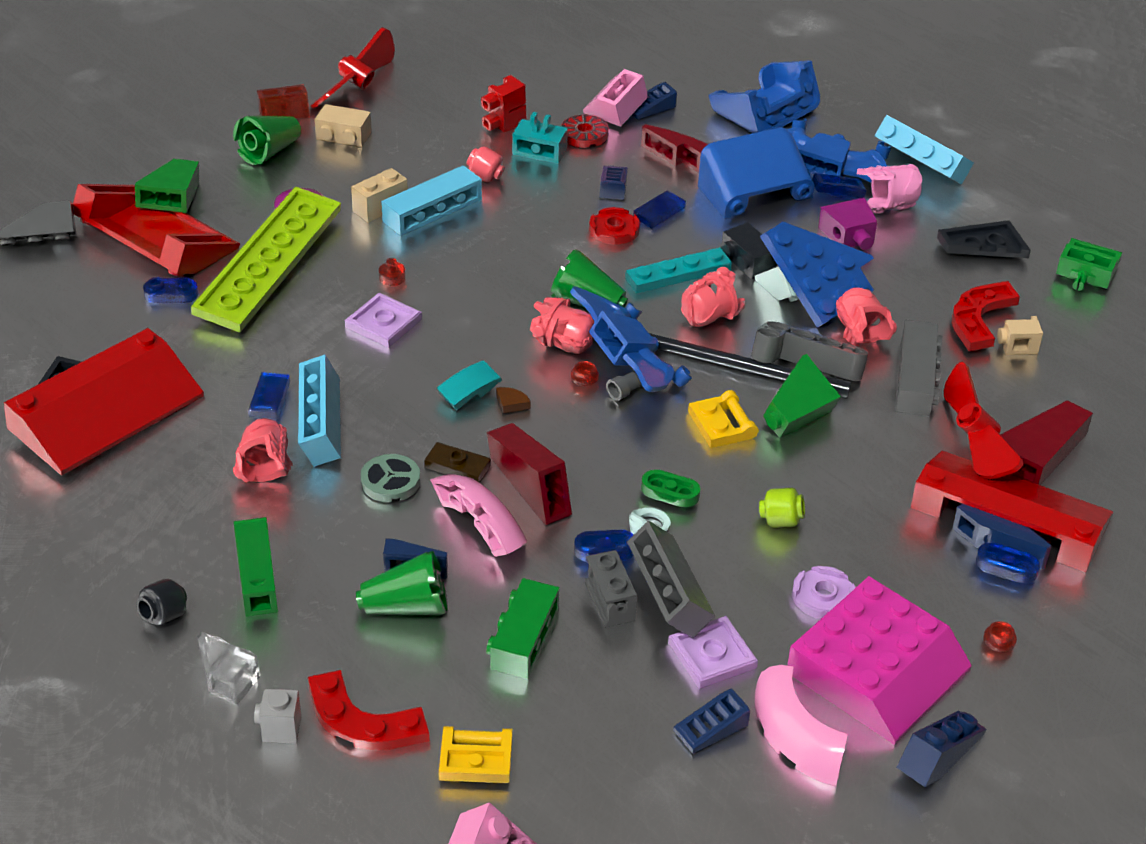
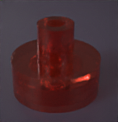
(392, 273)

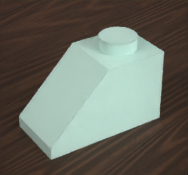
(776, 284)

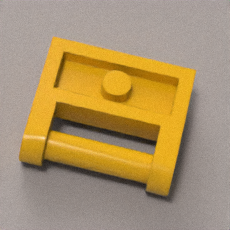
(714, 423)
(475, 761)

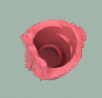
(703, 306)
(858, 311)
(562, 325)
(266, 447)

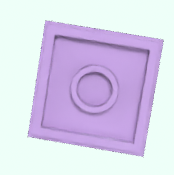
(383, 320)
(713, 653)

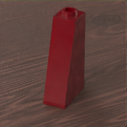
(1048, 439)
(532, 471)

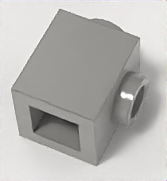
(278, 715)

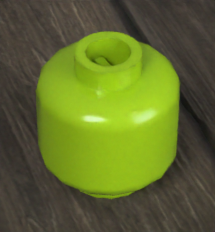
(782, 507)

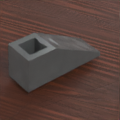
(43, 221)

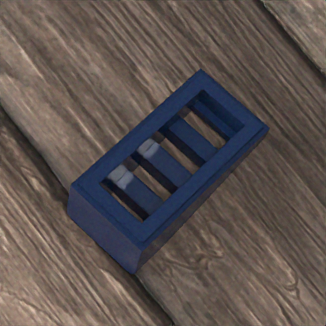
(660, 98)
(613, 182)
(399, 551)
(728, 707)

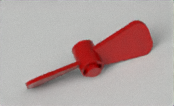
(361, 69)
(989, 451)

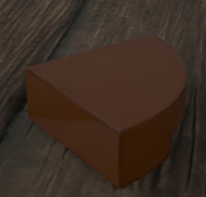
(512, 400)

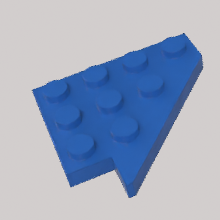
(816, 268)

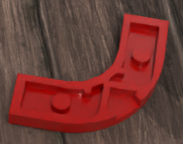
(973, 304)
(361, 728)

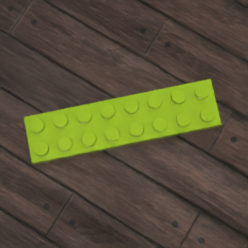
(266, 259)

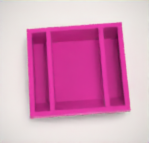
(879, 659)

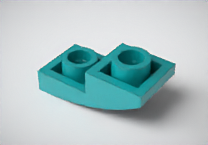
(467, 383)

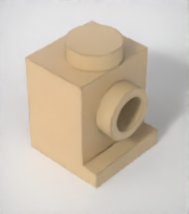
(1021, 336)

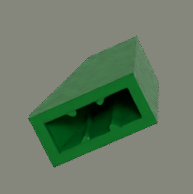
(169, 186)
(801, 399)

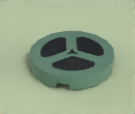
(390, 477)

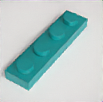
(676, 270)

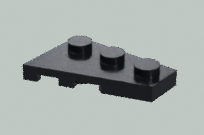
(984, 239)

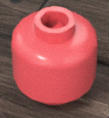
(486, 164)

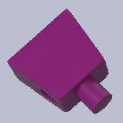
(849, 223)

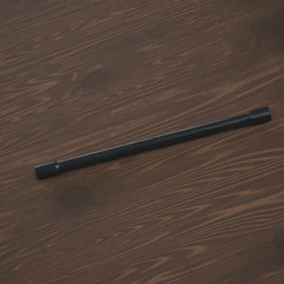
(738, 362)

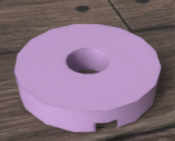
(820, 577)

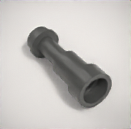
(620, 386)

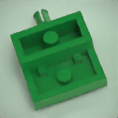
(1088, 264)

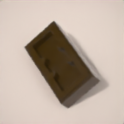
(457, 461)

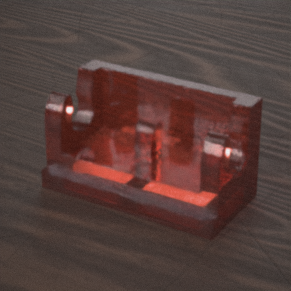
(284, 101)

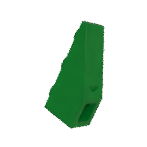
(255, 566)

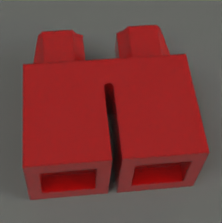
(504, 105)

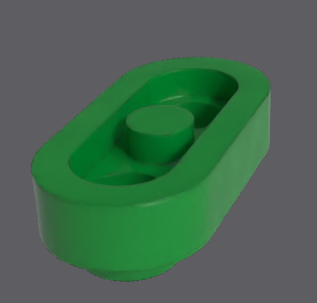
(670, 488)

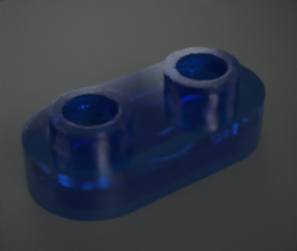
(170, 290)
(602, 541)
(1007, 563)

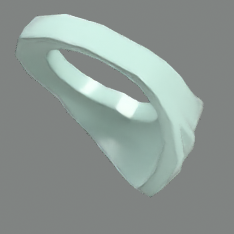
(637, 521)

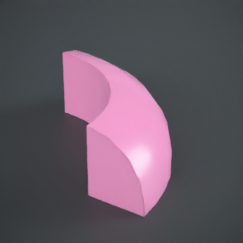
(490, 514)
(794, 731)

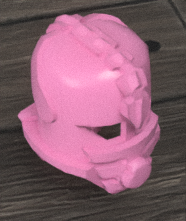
(893, 187)

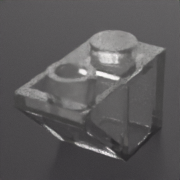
(227, 669)

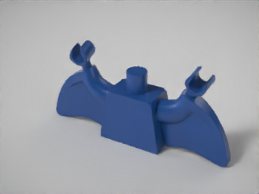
(833, 155)
(628, 341)

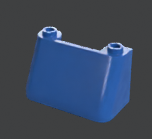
(785, 93)
(752, 166)

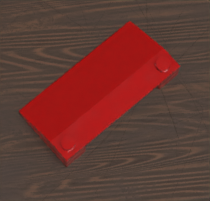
(163, 236)
(101, 401)
(1017, 500)

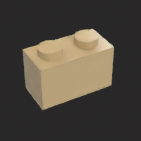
(343, 125)
(370, 192)

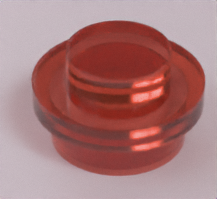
(584, 374)
(1000, 636)

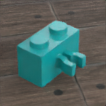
(539, 139)

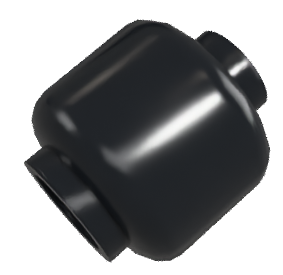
(161, 602)

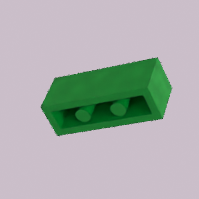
(523, 628)

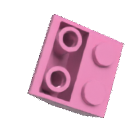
(619, 98)
(487, 826)

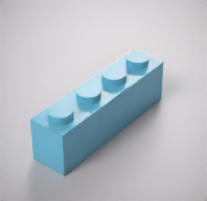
(924, 149)
(431, 200)
(319, 411)

